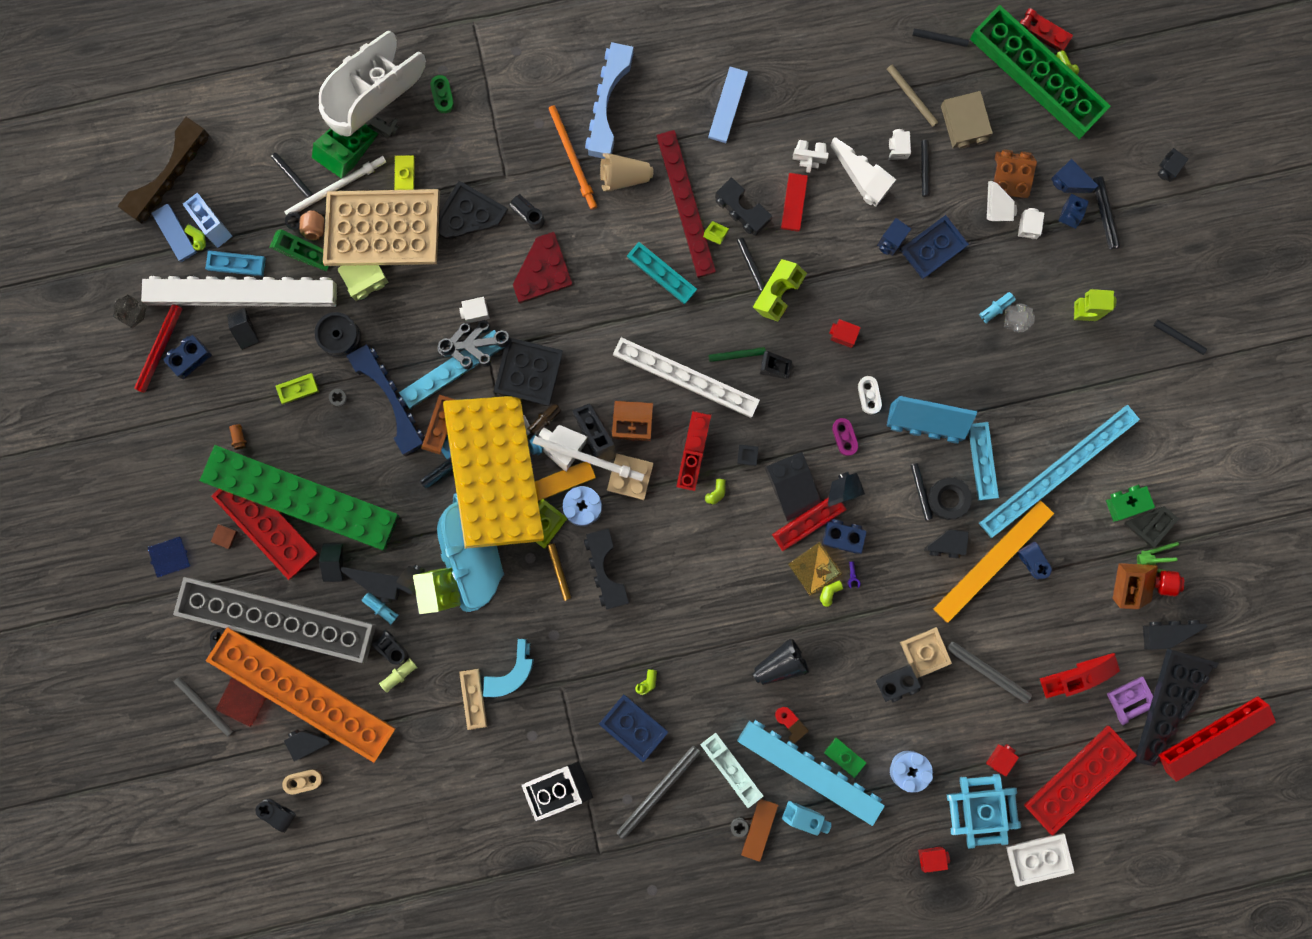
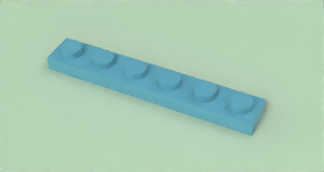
(443, 375)

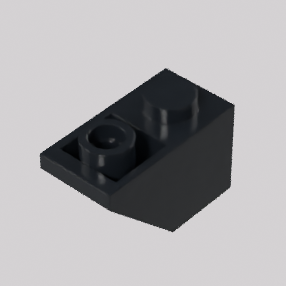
(949, 542)

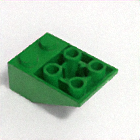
(342, 152)

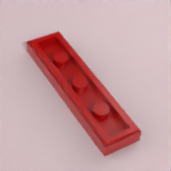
(806, 523)

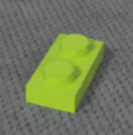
(297, 388)

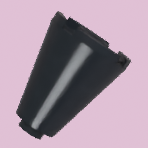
(781, 664)

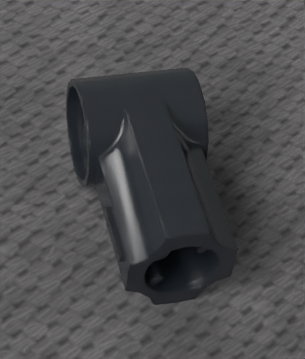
(527, 211)

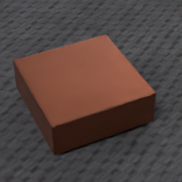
(224, 536)

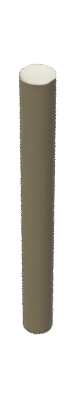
(912, 95)

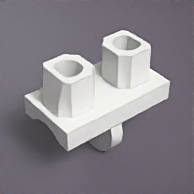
(810, 158)

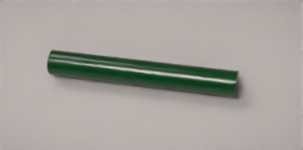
(736, 354)

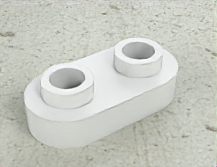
(871, 395)

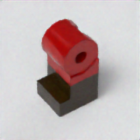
(793, 724)

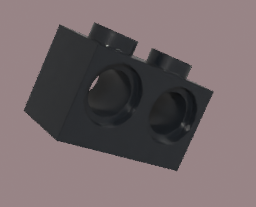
(897, 678)

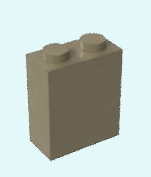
(966, 120)

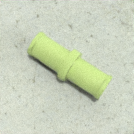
(398, 675)

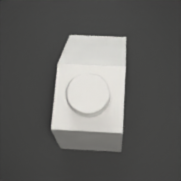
(999, 205)

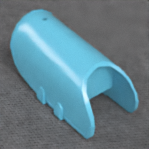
(474, 569)

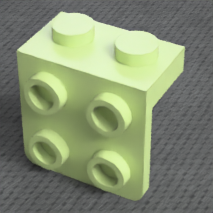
(362, 279)

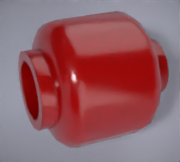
(1169, 583)

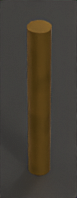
(559, 572)

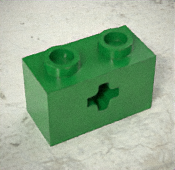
(1140, 503)

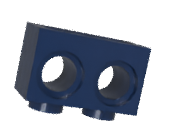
(893, 237)
(190, 361)
(843, 542)

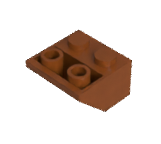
(632, 421)
(1134, 585)

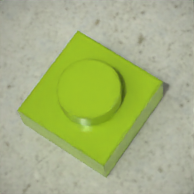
(716, 232)

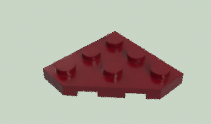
(542, 270)

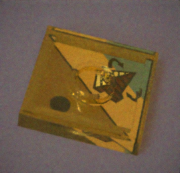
(814, 568)

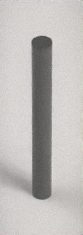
(203, 707)

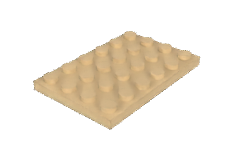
(381, 227)

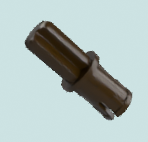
(544, 419)

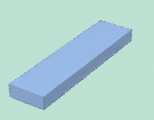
(727, 104)

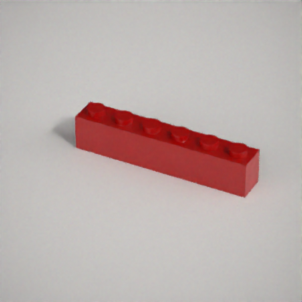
(1217, 738)

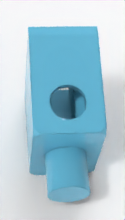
(805, 819)

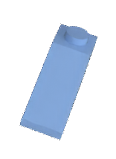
(207, 220)

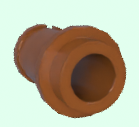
(237, 437)

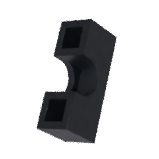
(753, 219)

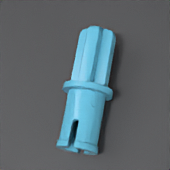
(997, 307)
(379, 608)

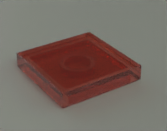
(240, 702)

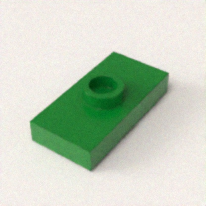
(845, 757)

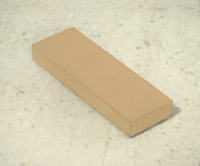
(473, 699)

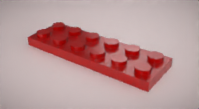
(269, 532)
(1080, 780)

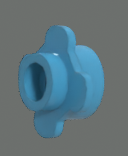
(533, 448)

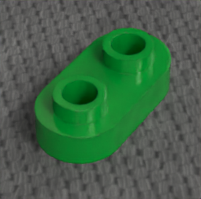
(442, 95)

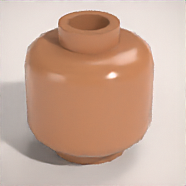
(312, 225)

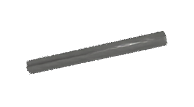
(658, 792)

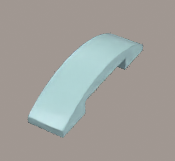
(732, 770)

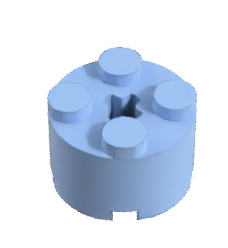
(577, 496)
(921, 775)

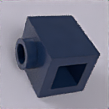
(1073, 211)

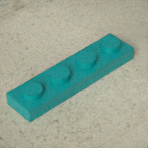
(661, 273)

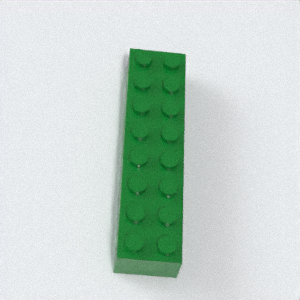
(1039, 72)

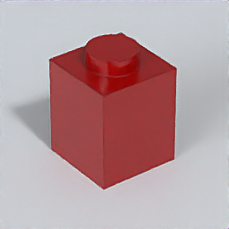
(844, 333)
(1002, 759)
(934, 859)

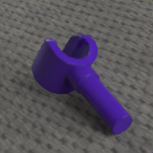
(853, 575)

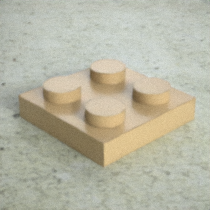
(629, 486)
(926, 651)

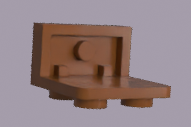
(1015, 172)

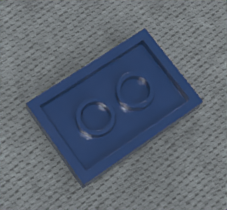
(934, 247)
(633, 728)

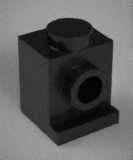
(1171, 165)

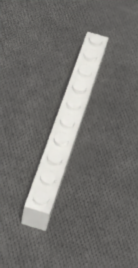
(239, 292)

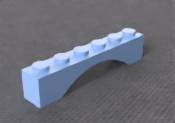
(618, 64)

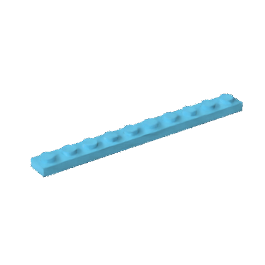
(1059, 471)

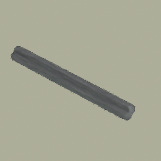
(989, 672)

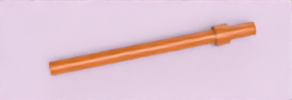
(586, 189)

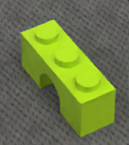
(785, 276)
(1094, 305)

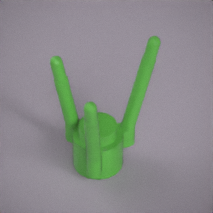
(1146, 557)

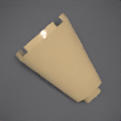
(623, 172)

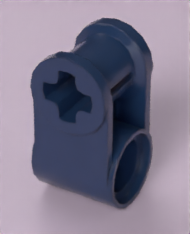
(1033, 559)

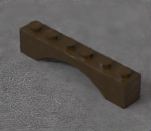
(141, 201)

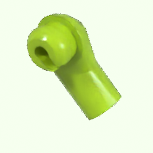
(198, 237)
(828, 591)
(648, 684)

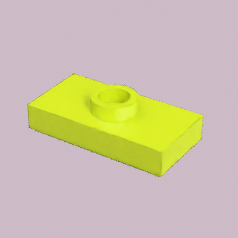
(404, 172)

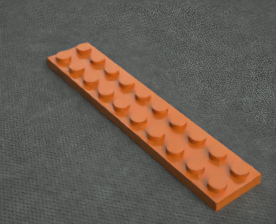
(300, 694)

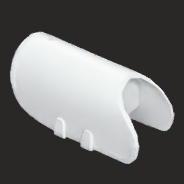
(366, 84)

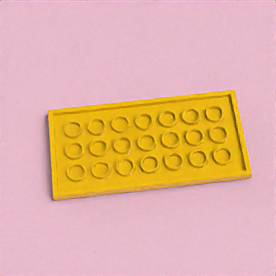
(492, 472)

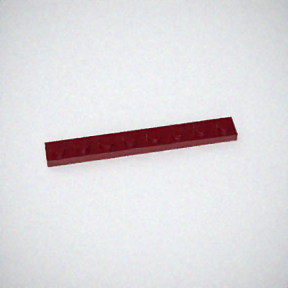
(685, 204)

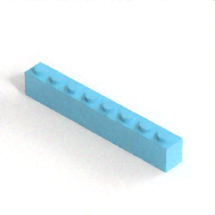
(811, 773)

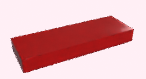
(794, 202)

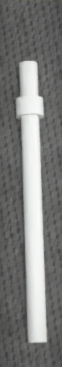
(367, 168)
(623, 470)

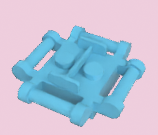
(984, 811)

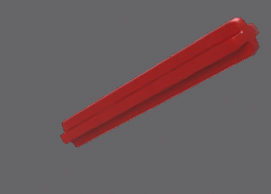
(158, 348)

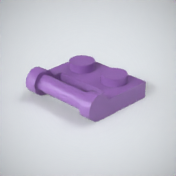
(1128, 695)

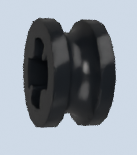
(288, 217)

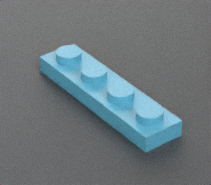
(983, 461)

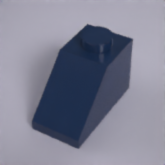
(1073, 179)

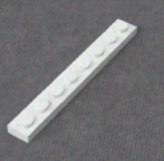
(686, 377)

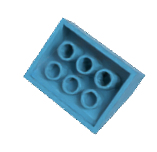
(930, 419)

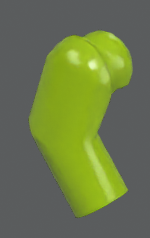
(1063, 57)
(717, 494)

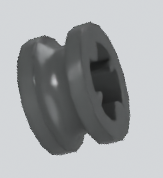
(337, 391)
(735, 823)

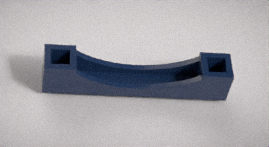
(408, 437)

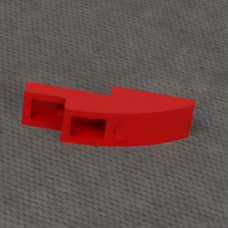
(693, 450)
(1085, 676)

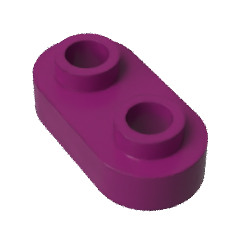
(847, 436)

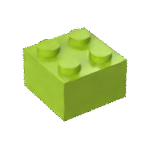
(436, 590)

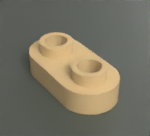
(303, 781)

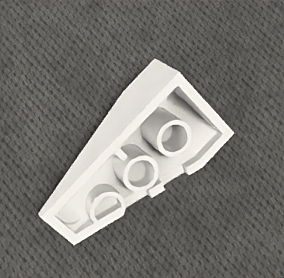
(870, 181)

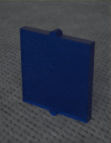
(168, 557)

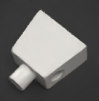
(565, 438)

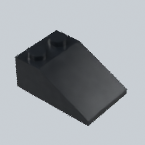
(793, 485)
(557, 791)

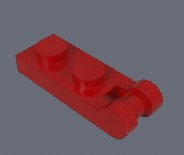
(1046, 30)

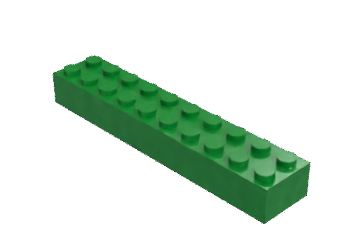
(299, 498)

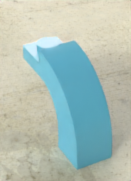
(506, 684)

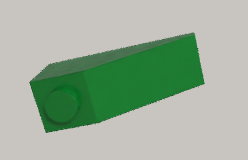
(298, 249)

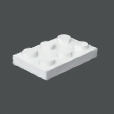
(1040, 859)

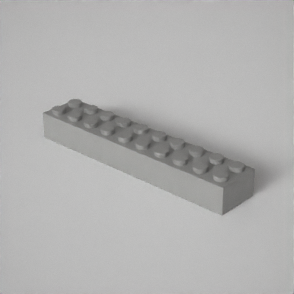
(274, 619)

